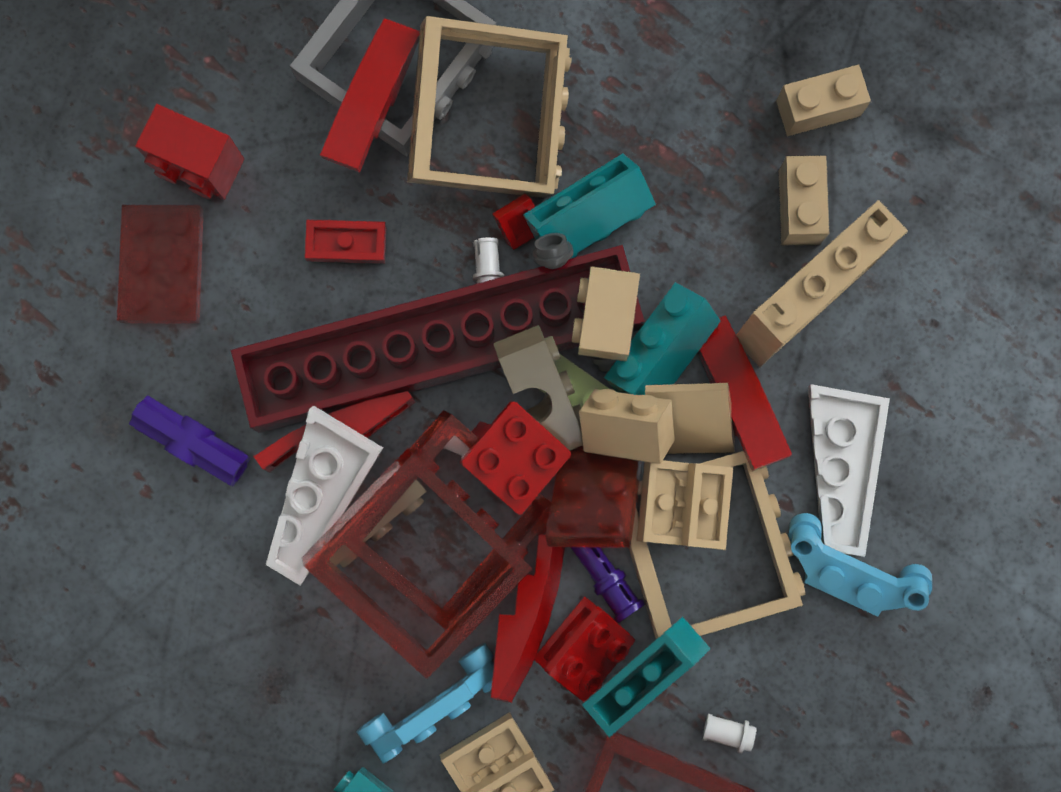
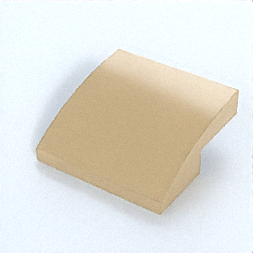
(699, 416)
(685, 504)
(496, 761)

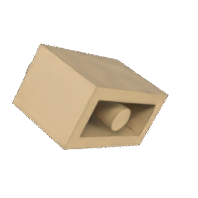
(823, 100)
(803, 200)
(608, 313)
(627, 425)

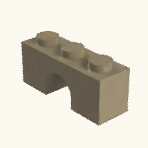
(529, 363)

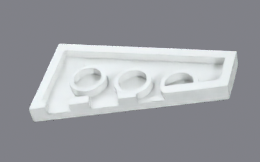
(847, 457)
(323, 483)

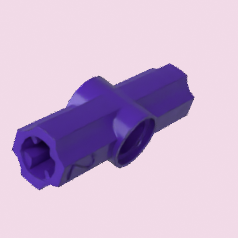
(189, 440)

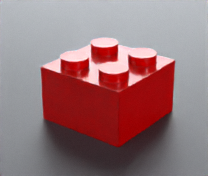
(189, 152)

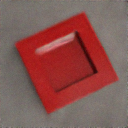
(512, 222)

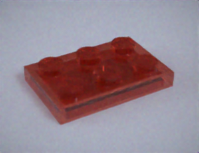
(160, 264)
(594, 501)

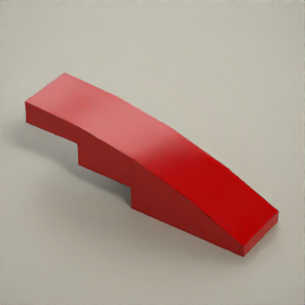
(370, 95)
(751, 411)
(362, 417)
(522, 633)

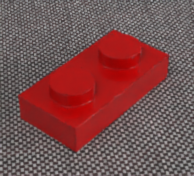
(345, 241)

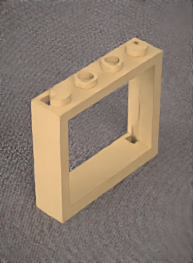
(553, 102)
(819, 283)
(778, 545)

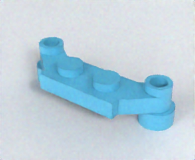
(852, 579)
(419, 725)

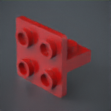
(514, 457)
(584, 649)

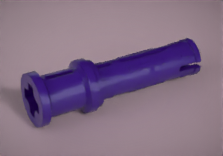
(609, 582)

